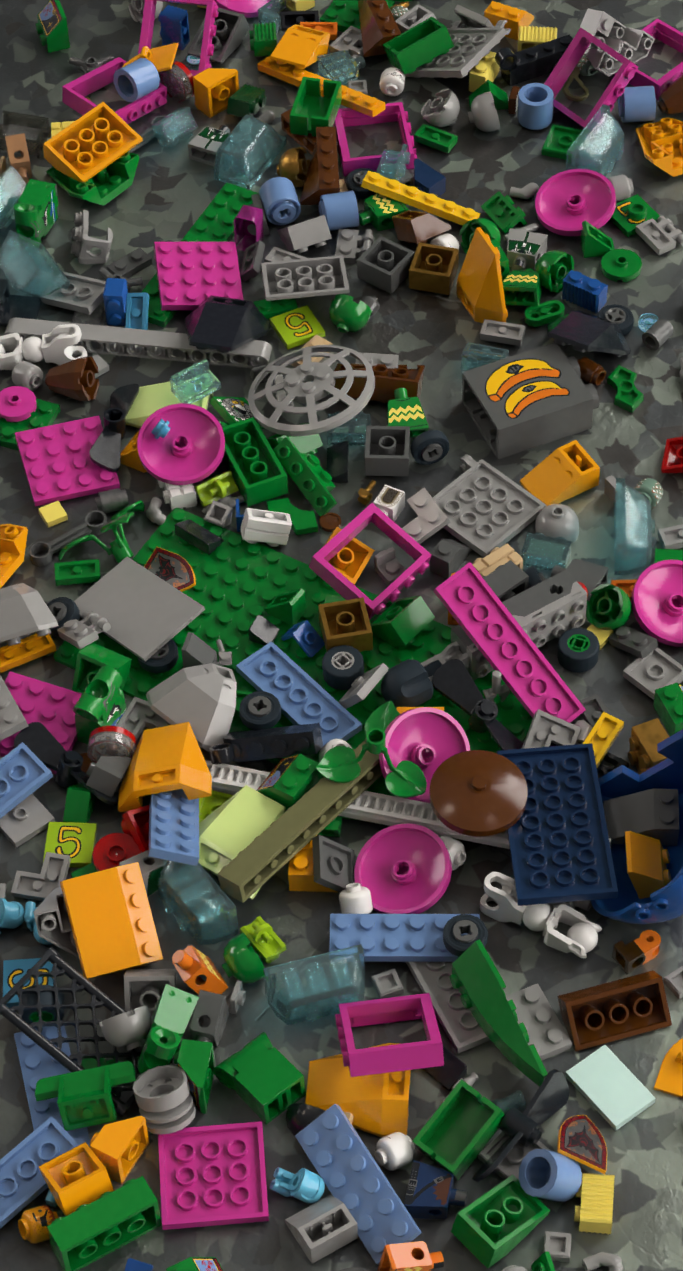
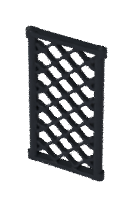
(49, 1045)

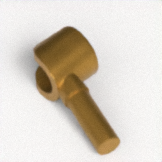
(365, 495)

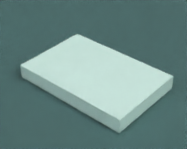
(610, 1087)

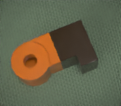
(637, 952)

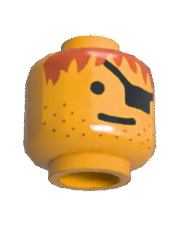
(35, 1222)

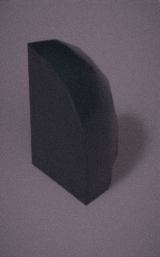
(300, 1116)

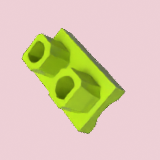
(216, 488)
(264, 939)

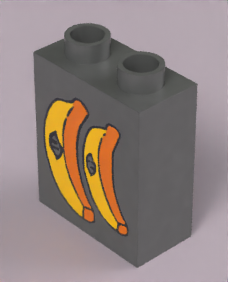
(528, 399)

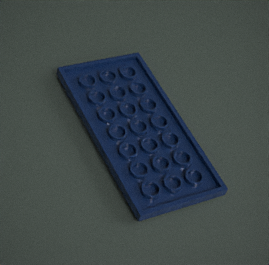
(562, 837)

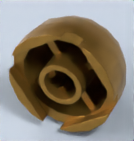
(294, 166)

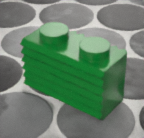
(263, 39)

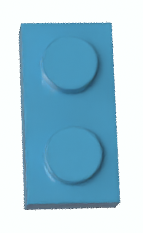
(137, 310)

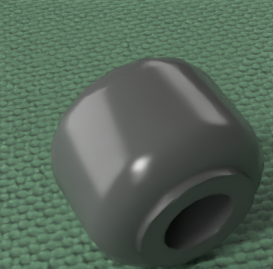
(372, 302)

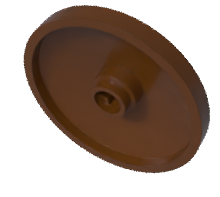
(478, 793)

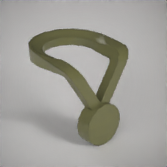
(574, 74)

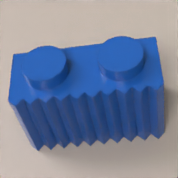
(174, 26)
(584, 291)
(115, 301)

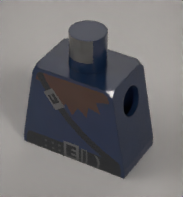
(431, 1192)

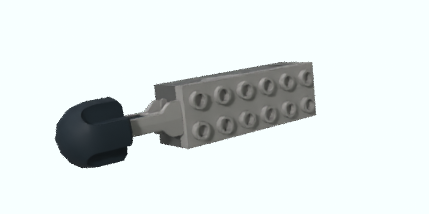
(542, 613)

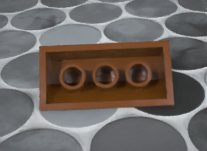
(615, 1010)

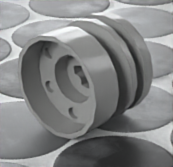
(164, 1099)

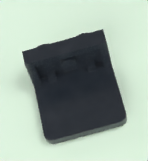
(16, 305)

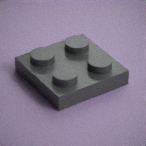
(332, 863)

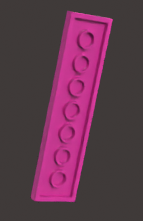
(506, 645)

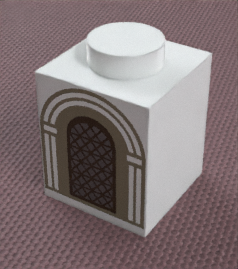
(390, 501)

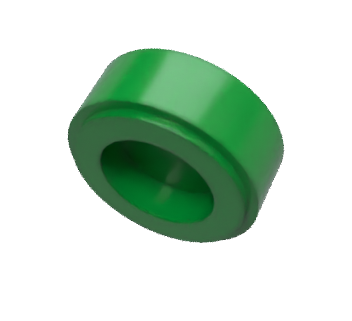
(636, 211)

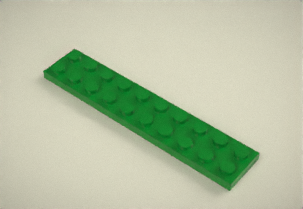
(213, 225)

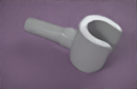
(225, 658)

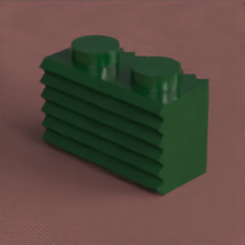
(246, 101)

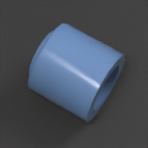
(136, 79)
(637, 104)
(535, 106)
(280, 201)
(339, 210)
(550, 1175)

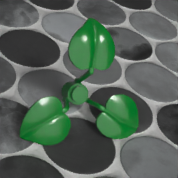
(119, 547)
(342, 767)

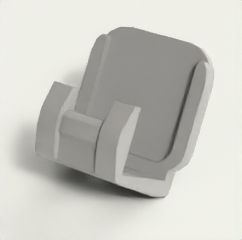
(83, 242)

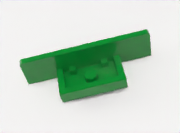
(307, 475)

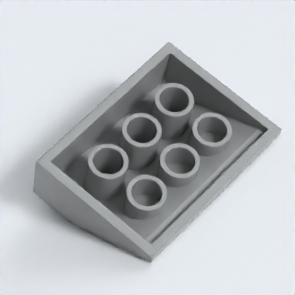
(304, 278)

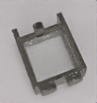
(34, 127)

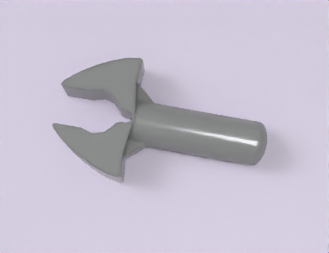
(502, 690)

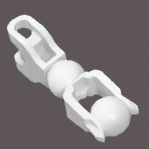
(53, 347)
(539, 917)

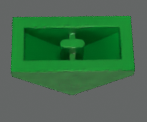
(499, 96)
(594, 242)
(288, 606)
(78, 804)

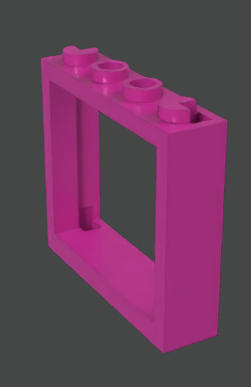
(209, 28)
(672, 38)
(570, 60)
(74, 93)
(348, 117)
(321, 566)
(389, 1057)

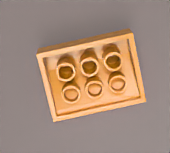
(90, 143)
(111, 920)

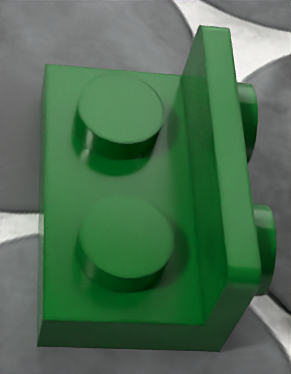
(503, 212)

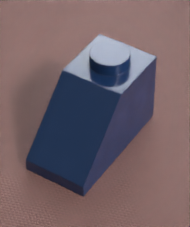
(428, 179)

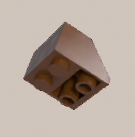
(418, 226)

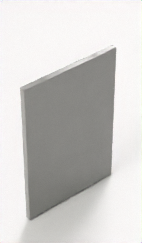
(139, 607)

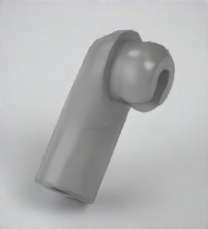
(603, 1259)

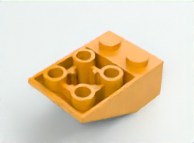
(301, 46)
(562, 474)

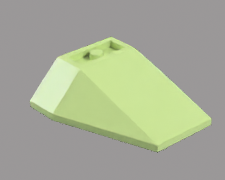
(152, 399)
(235, 827)

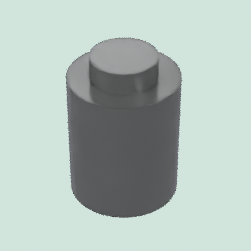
(657, 334)

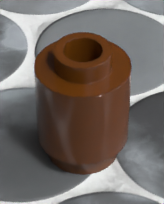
(591, 371)

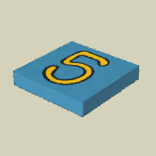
(15, 969)

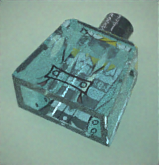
(340, 66)

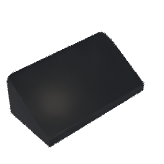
(290, 18)
(338, 462)
(198, 536)
(450, 1073)

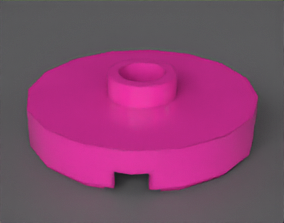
(17, 403)

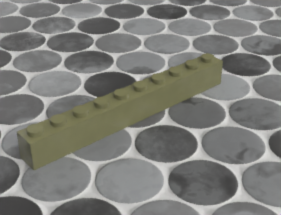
(295, 830)

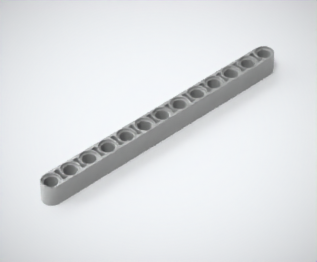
(146, 343)

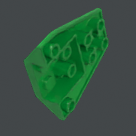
(102, 186)

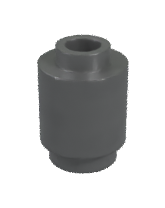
(112, 500)

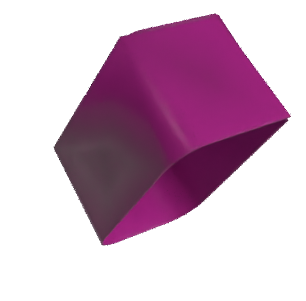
(252, 216)

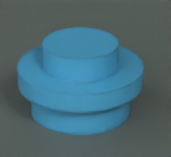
(161, 429)

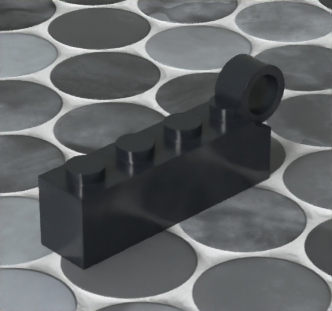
(531, 61)
(268, 743)

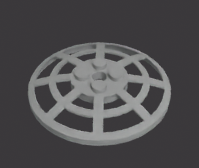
(301, 389)

